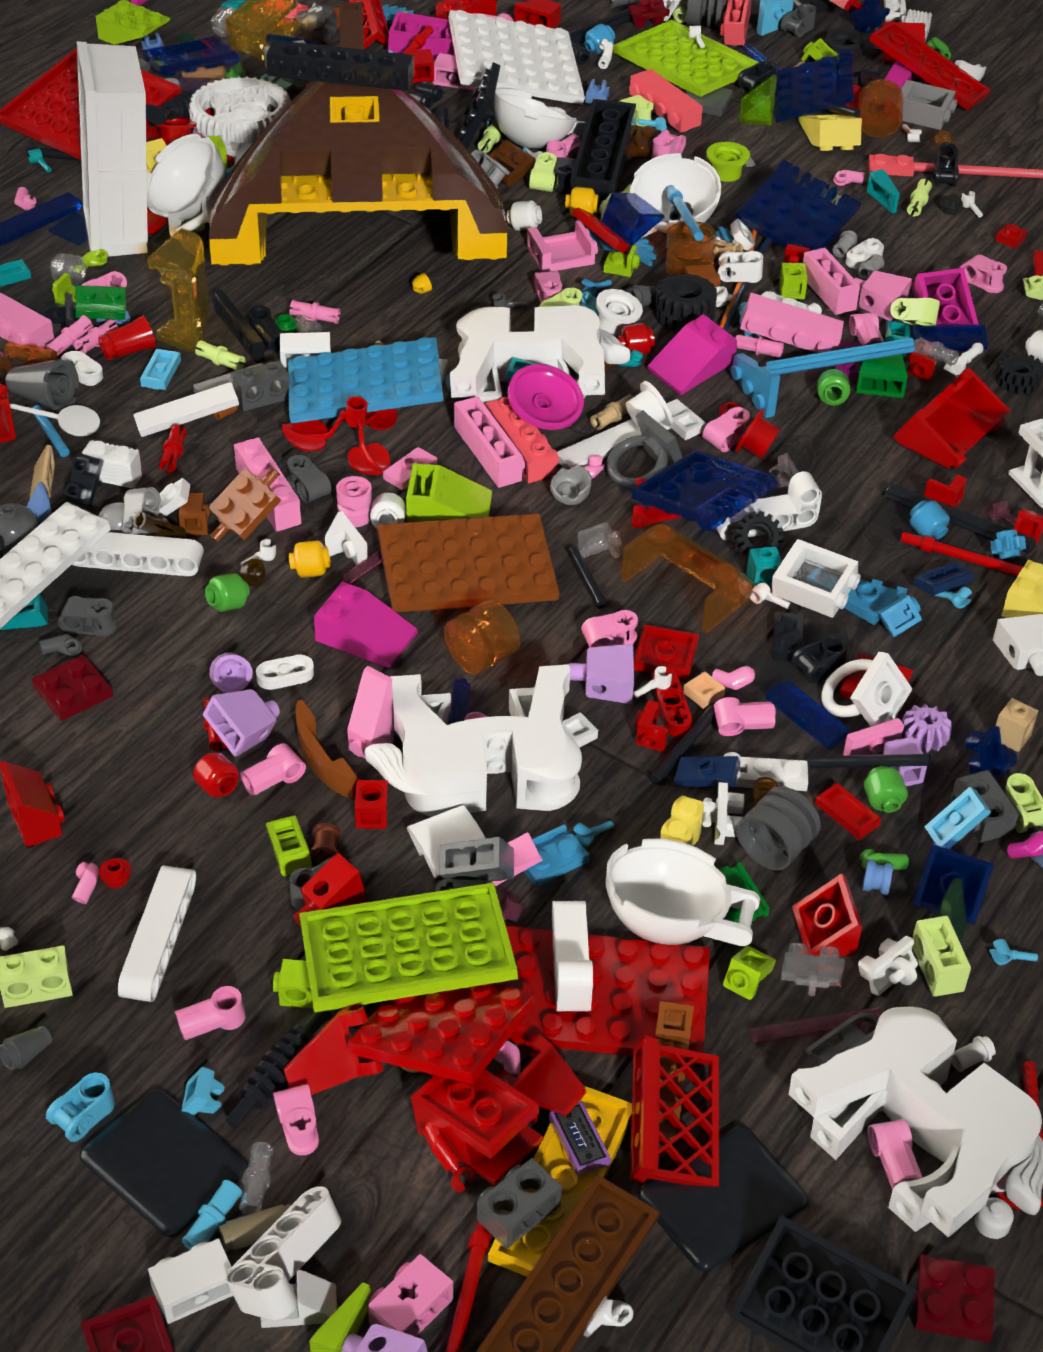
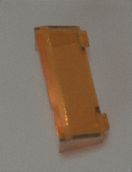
(731, 584)

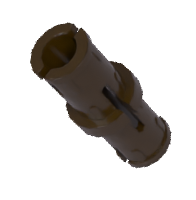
(158, 526)

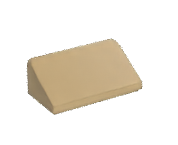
(44, 470)

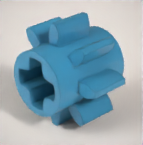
(1008, 544)

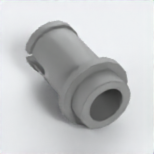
(847, 240)
(868, 267)

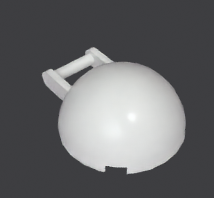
(530, 121)
(693, 178)
(185, 182)
(676, 894)

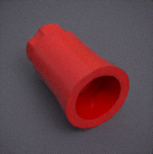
(128, 339)

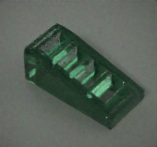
(954, 907)

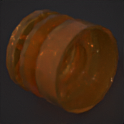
(881, 108)
(685, 250)
(482, 636)

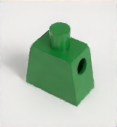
(883, 377)

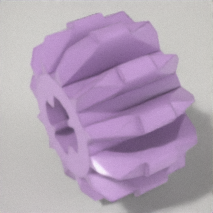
(927, 726)

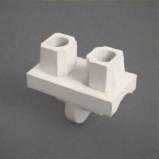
(717, 812)
(893, 965)

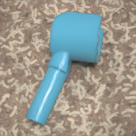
(659, 123)
(959, 598)
(1003, 954)

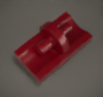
(648, 9)

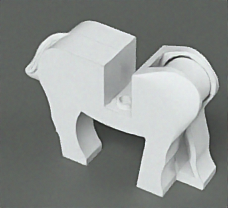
(561, 338)
(451, 762)
(979, 1128)

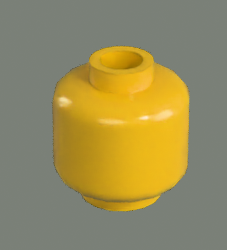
(583, 198)
(310, 559)

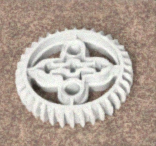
(238, 108)

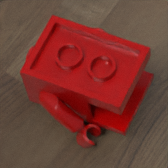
(476, 1126)

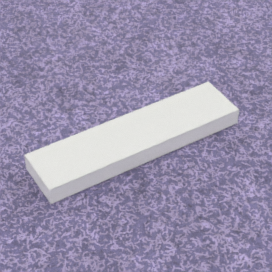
(186, 409)

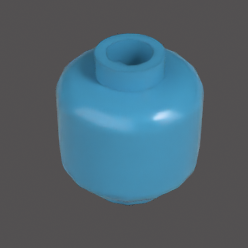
(596, 35)
(929, 519)

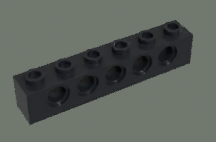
(340, 65)

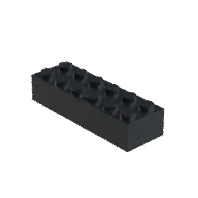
(604, 147)

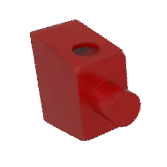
(332, 886)

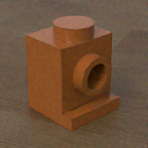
(194, 515)

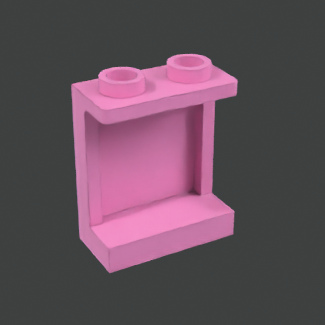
(562, 250)

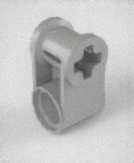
(490, 166)
(136, 501)

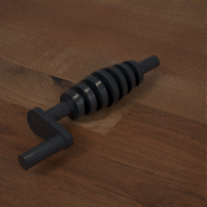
(171, 109)
(269, 1072)

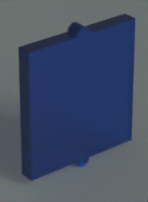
(71, 229)

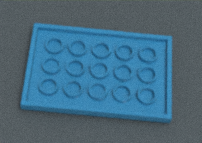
(382, 375)

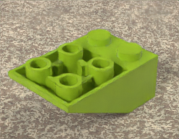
(127, 22)
(444, 495)

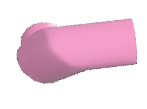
(736, 678)

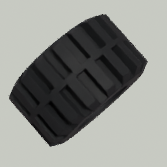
(684, 299)

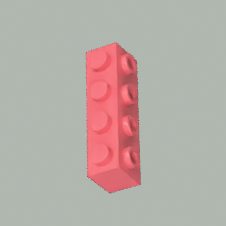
(736, 21)
(667, 100)
(537, 454)

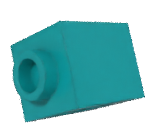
(763, 565)

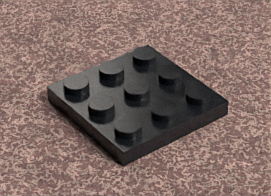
(482, 100)

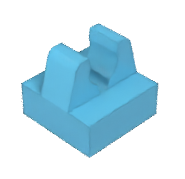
(198, 1091)

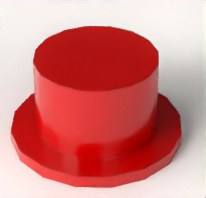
(175, 129)
(758, 436)

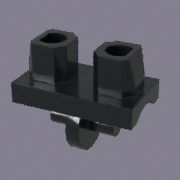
(64, 315)
(84, 479)

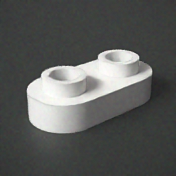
(742, 234)
(863, 252)
(88, 370)
(284, 672)

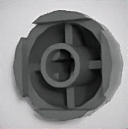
(15, 524)

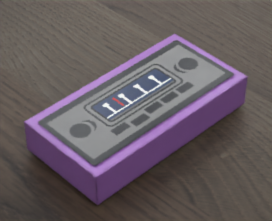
(580, 1140)

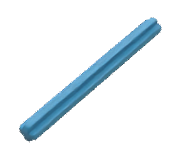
(841, 356)

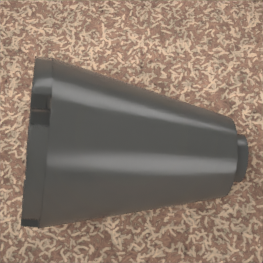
(45, 383)

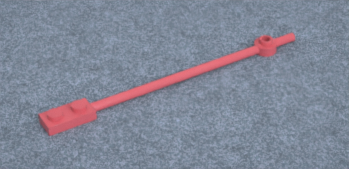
(905, 166)

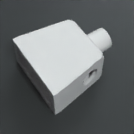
(1021, 641)

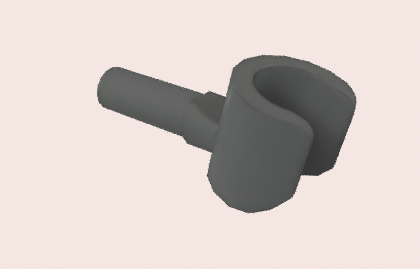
(500, 301)

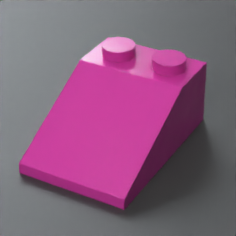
(953, 293)
(694, 355)
(362, 626)

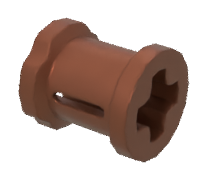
(325, 843)

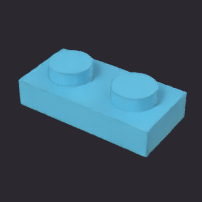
(160, 369)
(958, 818)

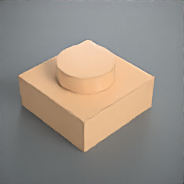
(704, 690)

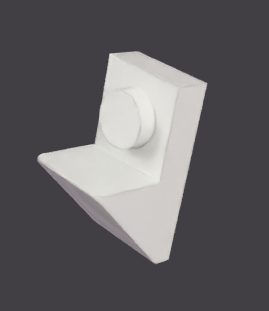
(345, 538)
(315, 1302)

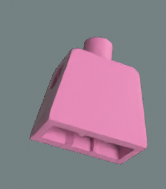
(881, 291)

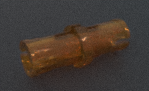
(29, 353)

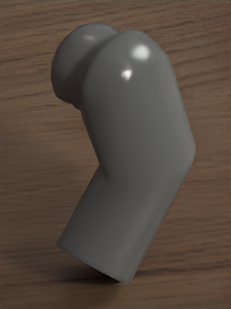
(64, 644)

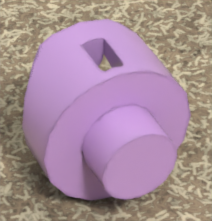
(230, 672)

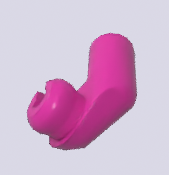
(1029, 848)

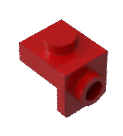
(921, 366)
(648, 732)

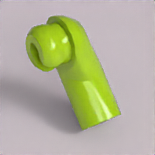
(95, 258)

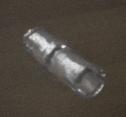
(936, 351)
(256, 1178)

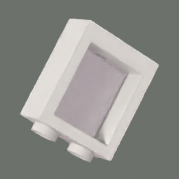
(815, 578)

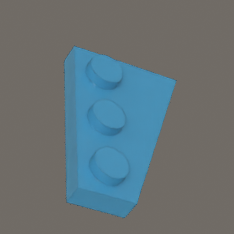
(871, 598)

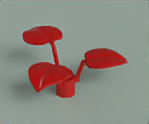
(366, 459)

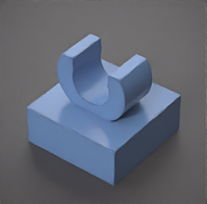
(147, 44)
(597, 92)

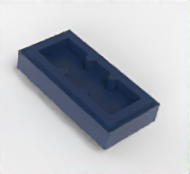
(943, 578)
(707, 771)

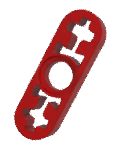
(668, 711)

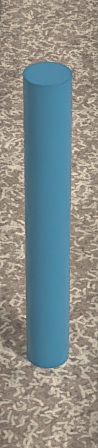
(52, 433)

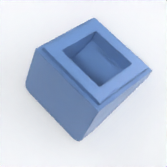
(40, 503)

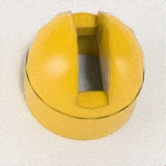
(421, 284)

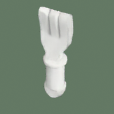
(966, 357)

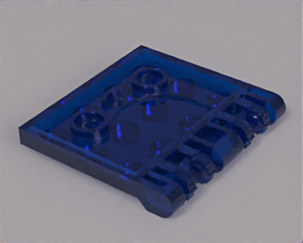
(190, 56)
(814, 86)
(797, 214)
(704, 489)

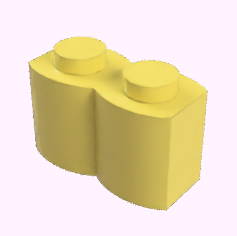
(684, 821)

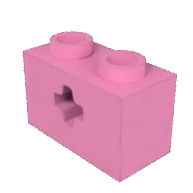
(395, 1303)

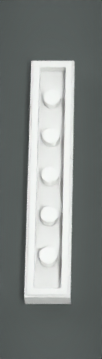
(605, 441)

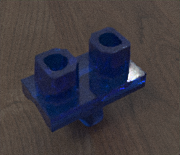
(870, 13)
(992, 753)

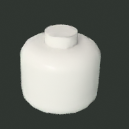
(994, 1218)

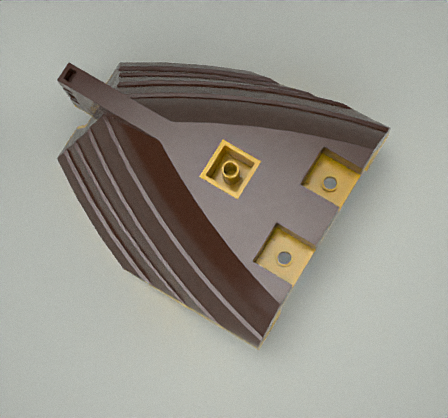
(355, 153)

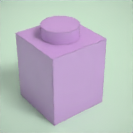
(911, 774)

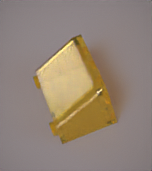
(184, 269)

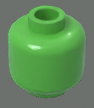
(833, 387)
(227, 592)
(885, 789)

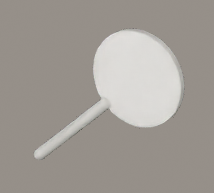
(72, 419)

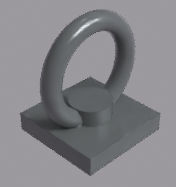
(657, 442)

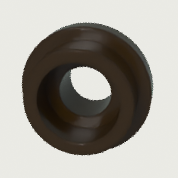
(253, 572)

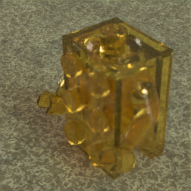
(255, 20)

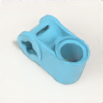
(79, 1111)

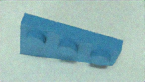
(756, 383)

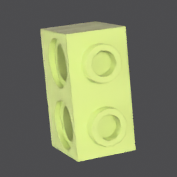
(940, 956)
(34, 976)

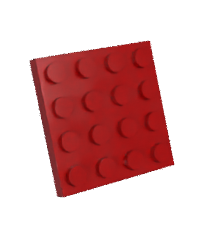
(444, 1031)

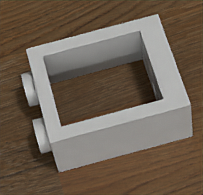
(927, 104)

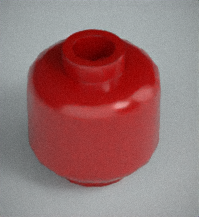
(637, 337)
(216, 775)

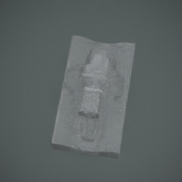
(812, 970)

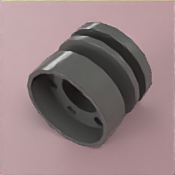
(705, 8)
(778, 828)

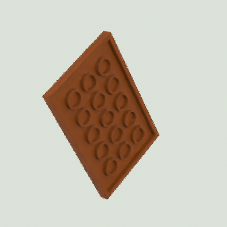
(466, 562)

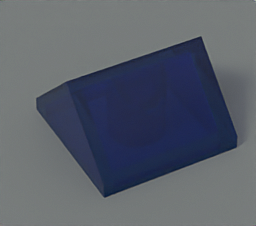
(630, 216)
(941, 869)

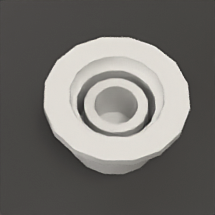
(617, 310)
(652, 403)

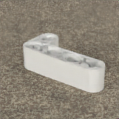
(792, 510)
(571, 956)
(263, 1272)

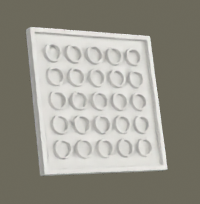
(529, 55)

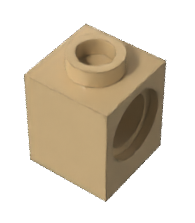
(1016, 724)

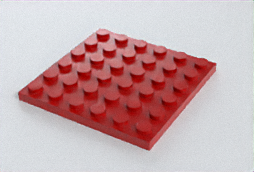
(51, 105)

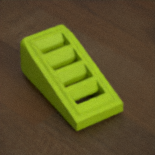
(289, 847)
(342, 1322)

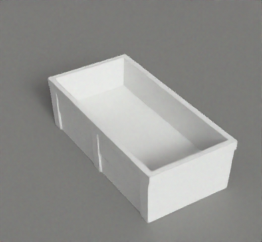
(113, 148)

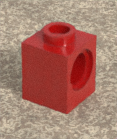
(371, 804)

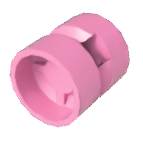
(354, 499)

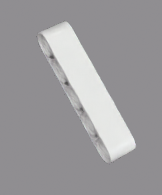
(144, 554)
(157, 934)

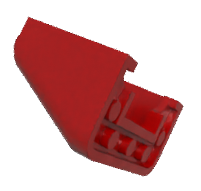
(953, 421)

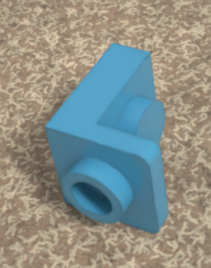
(900, 614)

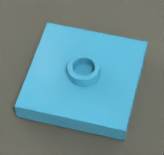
(771, 14)

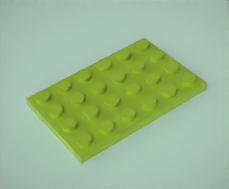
(681, 59)
(406, 947)

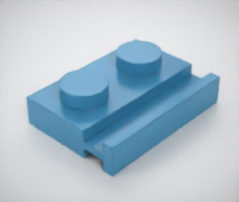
(559, 853)

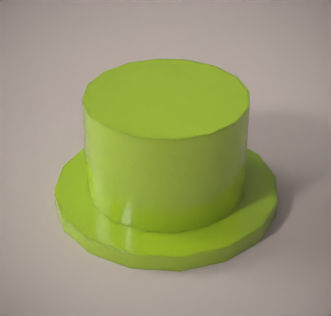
(728, 159)

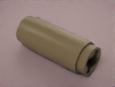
(249, 1228)

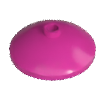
(545, 397)

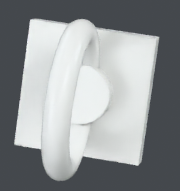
(876, 696)

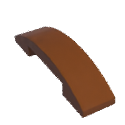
(335, 773)
(674, 1031)

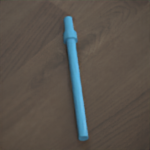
(676, 199)

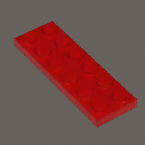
(929, 64)

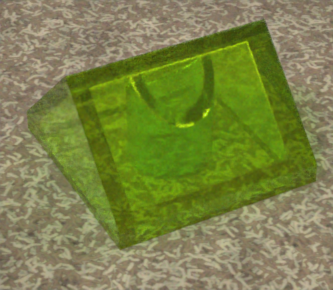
(759, 103)

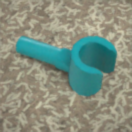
(36, 157)

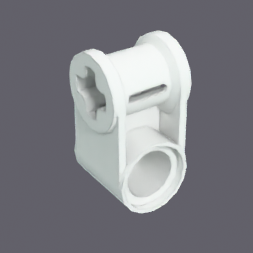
(742, 266)

